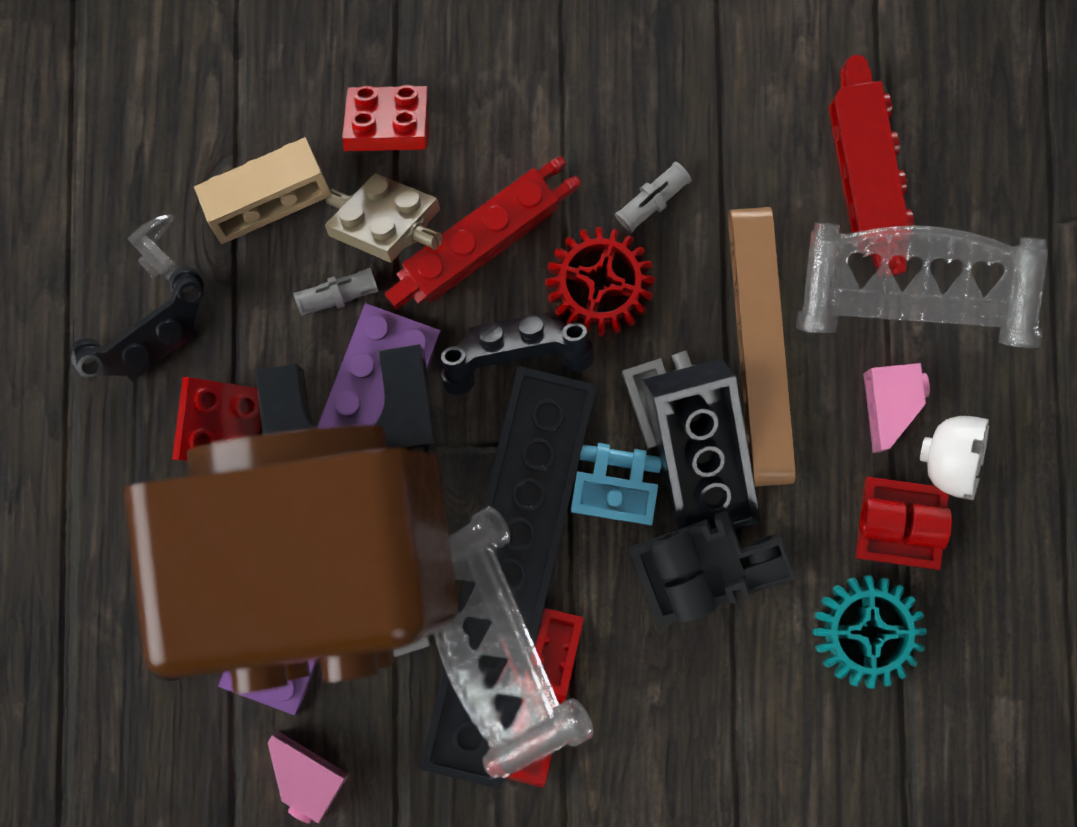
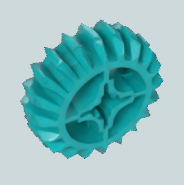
(869, 650)

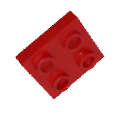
(386, 118)
(214, 414)
(903, 523)

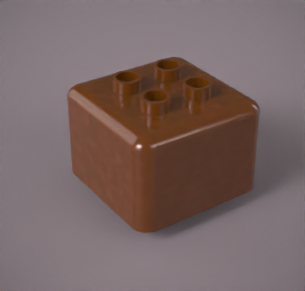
(291, 557)

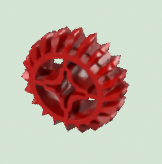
(582, 276)

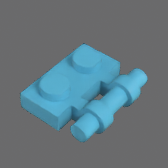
(616, 497)

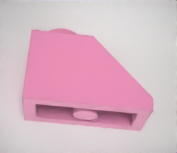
(893, 401)
(304, 778)

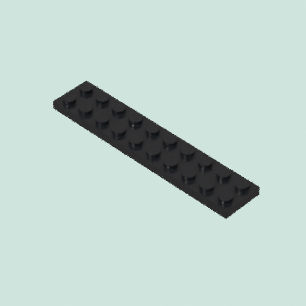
(532, 494)

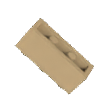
(262, 191)

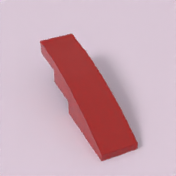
(557, 650)

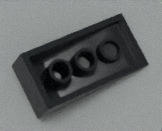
(702, 444)

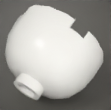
(956, 455)

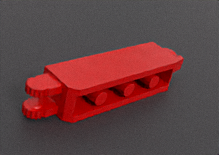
(868, 155)
(481, 235)

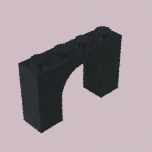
(406, 408)

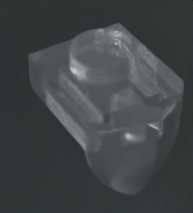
(153, 257)

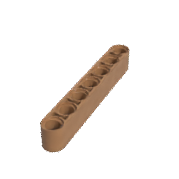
(761, 346)

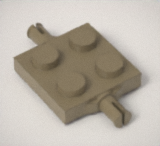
(383, 218)

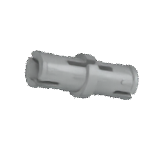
(672, 179)
(335, 292)

